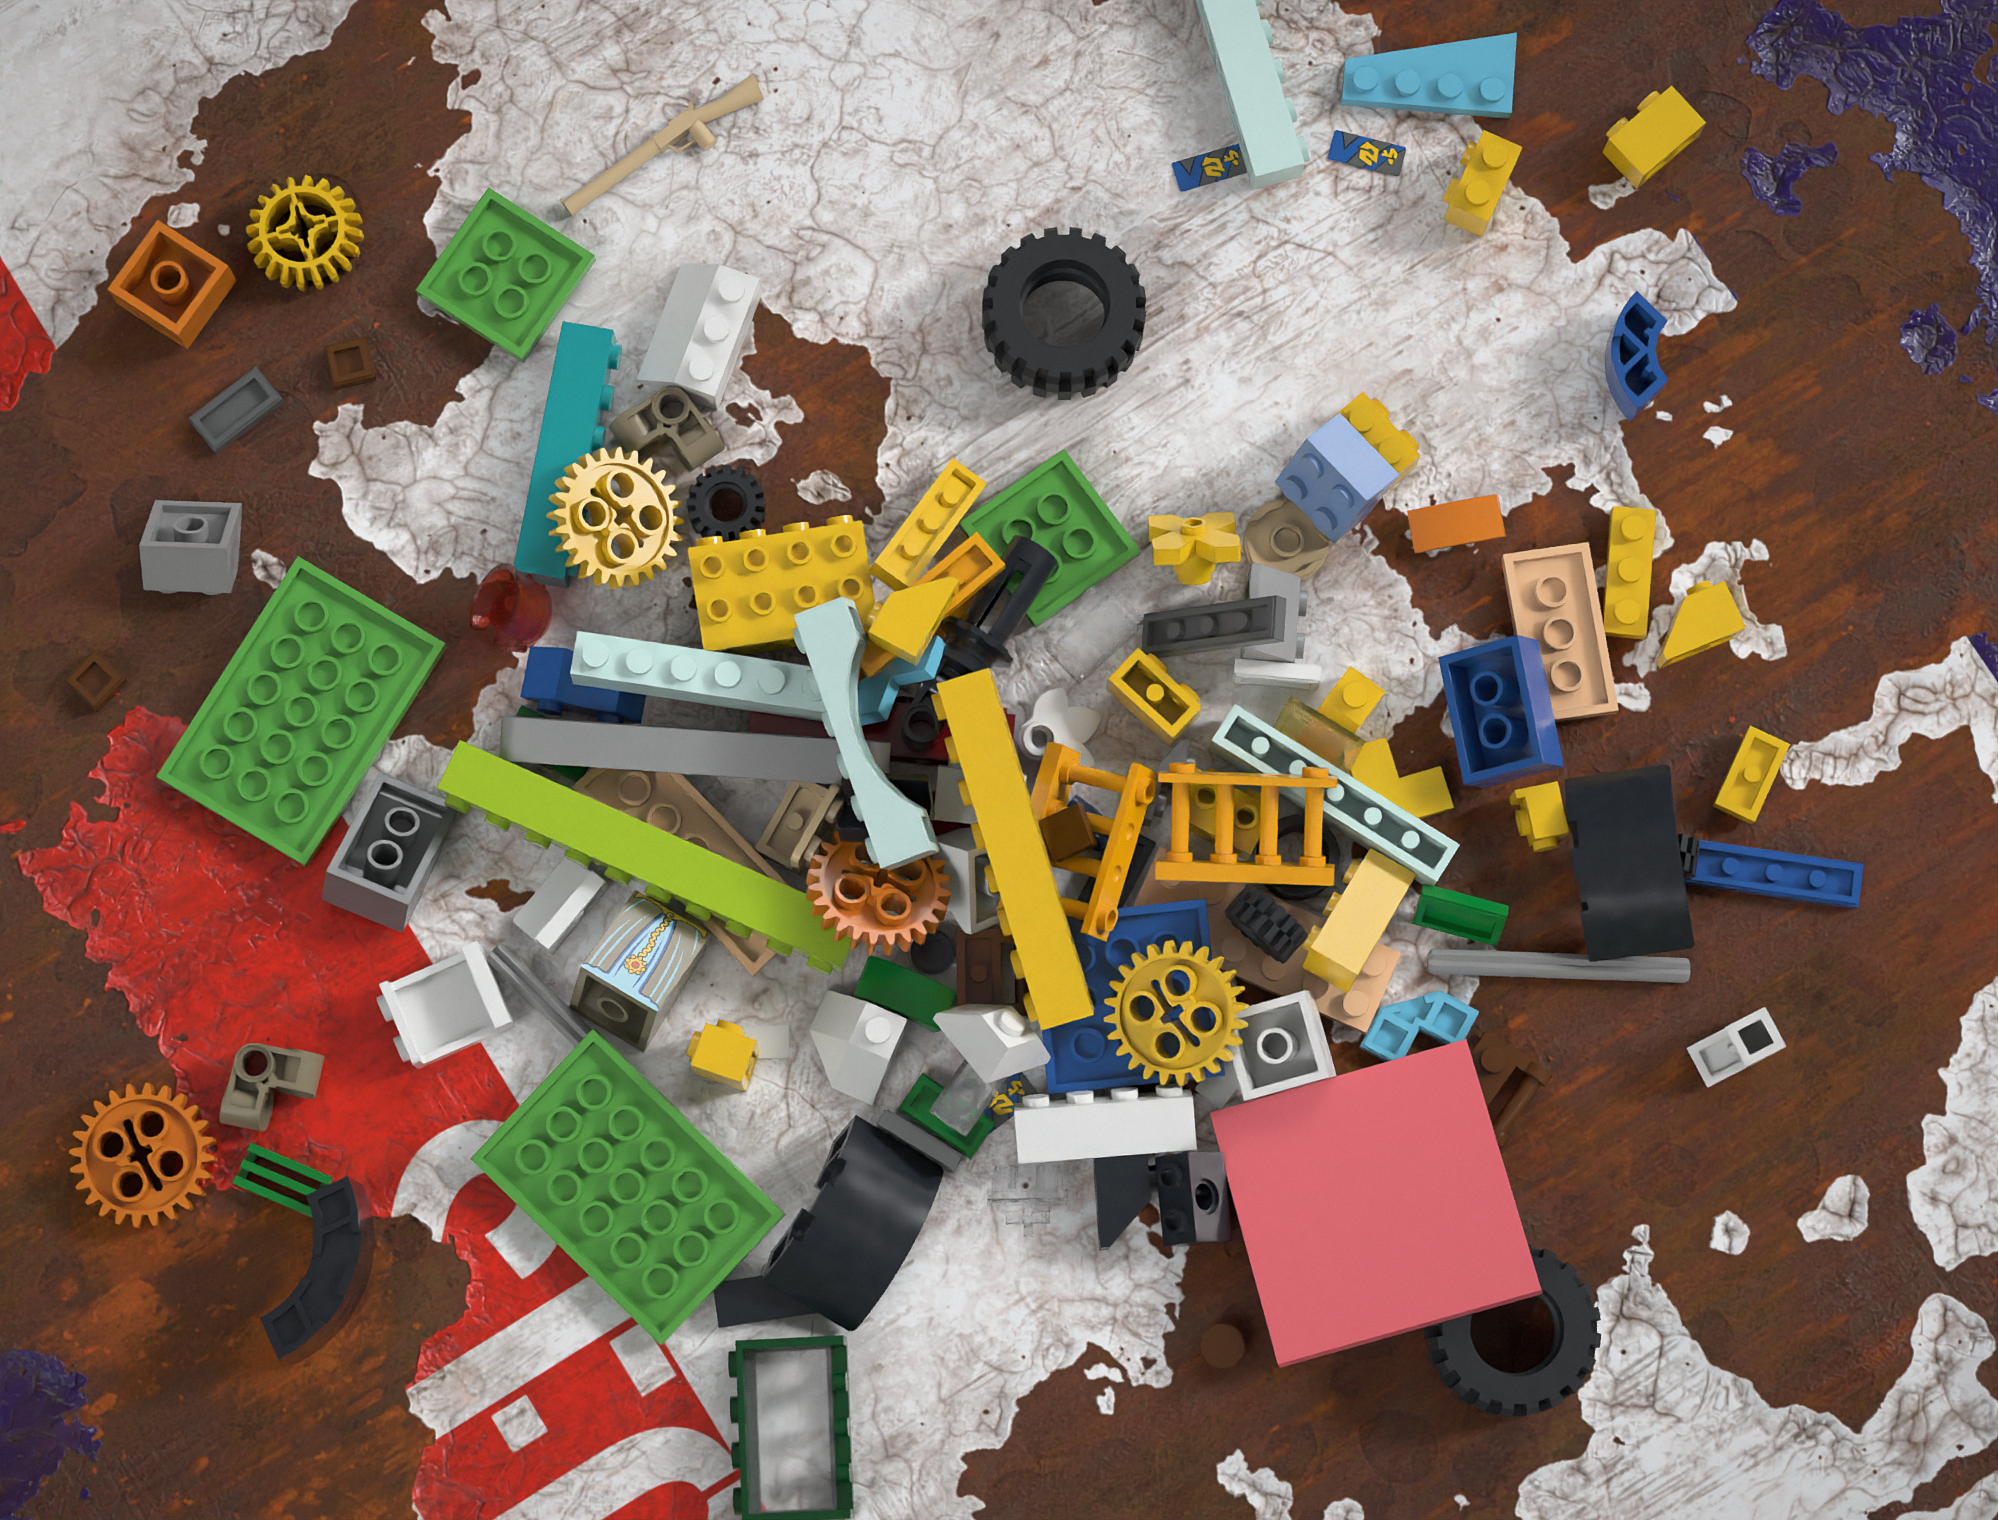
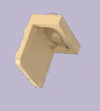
(800, 824)

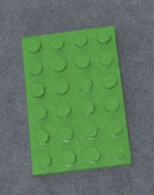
(302, 711)
(628, 1186)

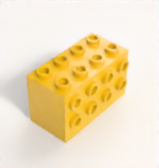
(758, 583)

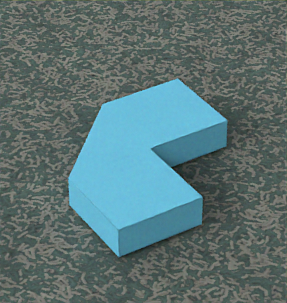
(879, 693)
(1432, 1014)

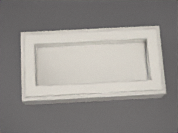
(1276, 674)

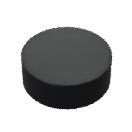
(934, 955)

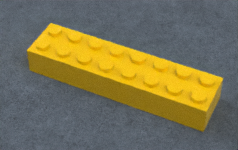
(1015, 849)

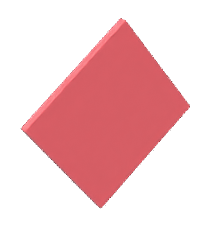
(1374, 1203)

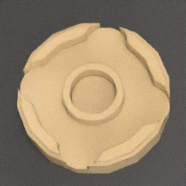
(1285, 540)

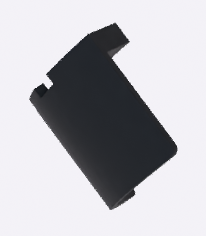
(1628, 863)
(859, 1226)
(335, 1275)

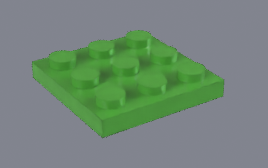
(506, 275)
(1066, 518)

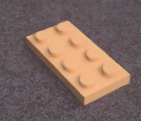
(1558, 604)

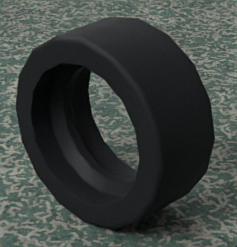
(1330, 850)

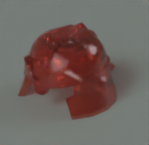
(514, 605)

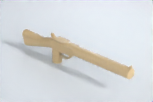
(688, 122)

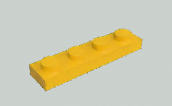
(927, 526)

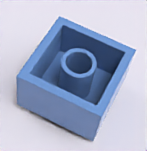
(1336, 478)

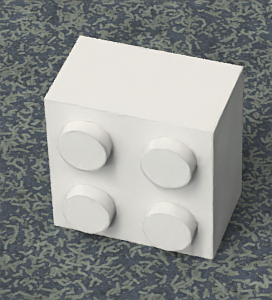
(1281, 1046)

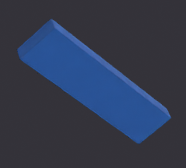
(1778, 874)

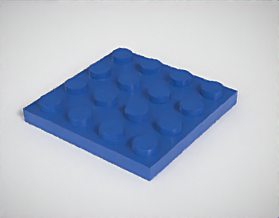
(1080, 1049)

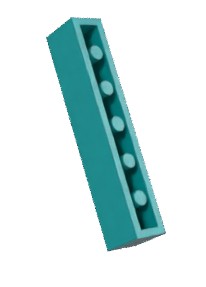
(568, 431)

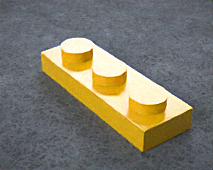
(1628, 572)

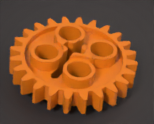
(876, 892)
(107, 1175)

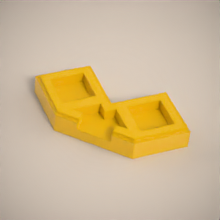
(1418, 793)

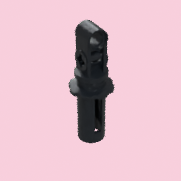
(968, 646)

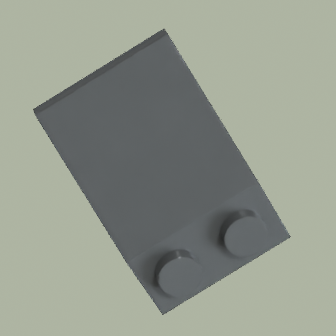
(388, 852)

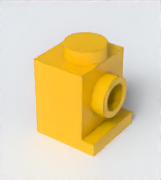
(1541, 815)

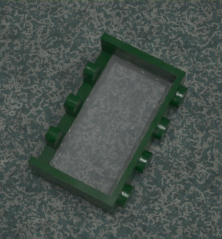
(792, 1429)

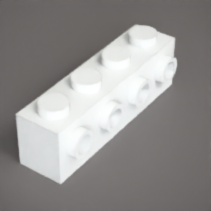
(1104, 1124)

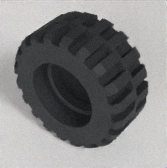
(1073, 260)
(1549, 1381)

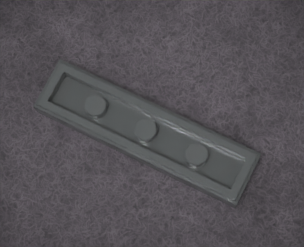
(1214, 627)

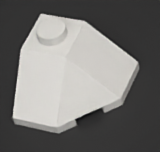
(970, 894)
(993, 1039)
(856, 1044)

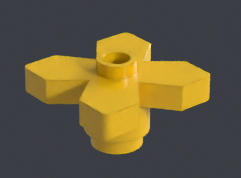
(1194, 544)

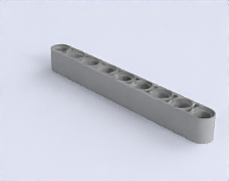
(676, 749)

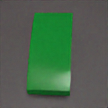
(903, 992)

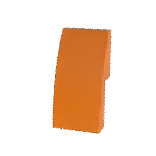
(1456, 523)

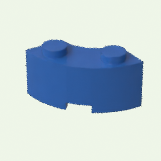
(1632, 359)
(551, 687)

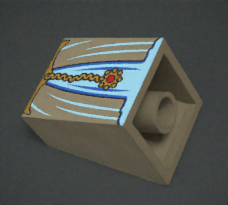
(638, 970)

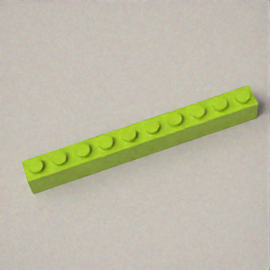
(641, 854)

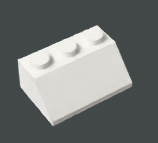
(701, 331)

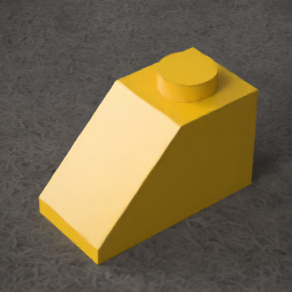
(911, 617)
(1701, 622)
(1352, 700)

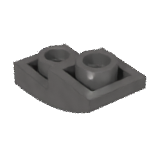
(1177, 754)

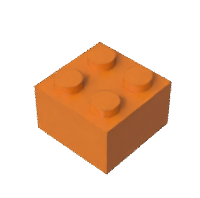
(172, 284)

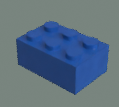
(1501, 711)

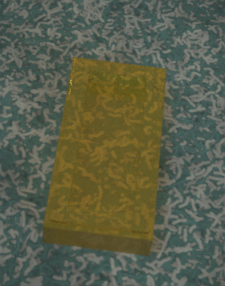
(1319, 734)

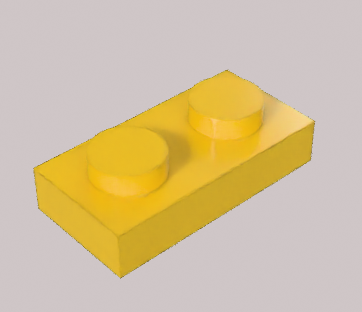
(1751, 775)

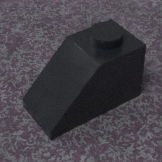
(1121, 1193)

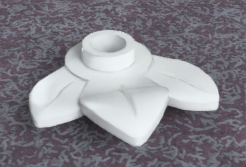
(1061, 725)

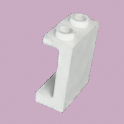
(445, 1007)

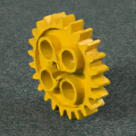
(592, 544)
(1207, 989)

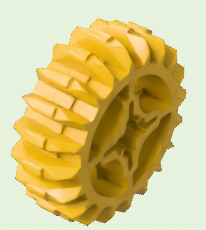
(289, 234)

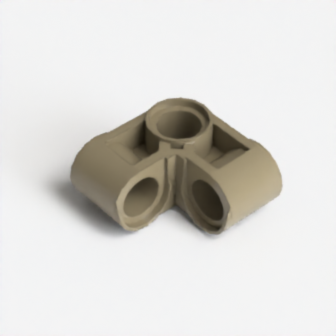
(647, 430)
(251, 1098)

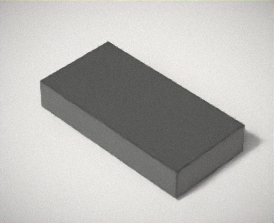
(236, 410)
(919, 1140)

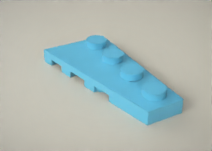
(1443, 78)

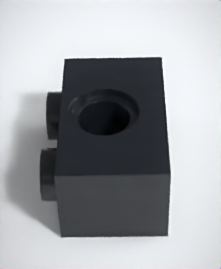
(1193, 1199)

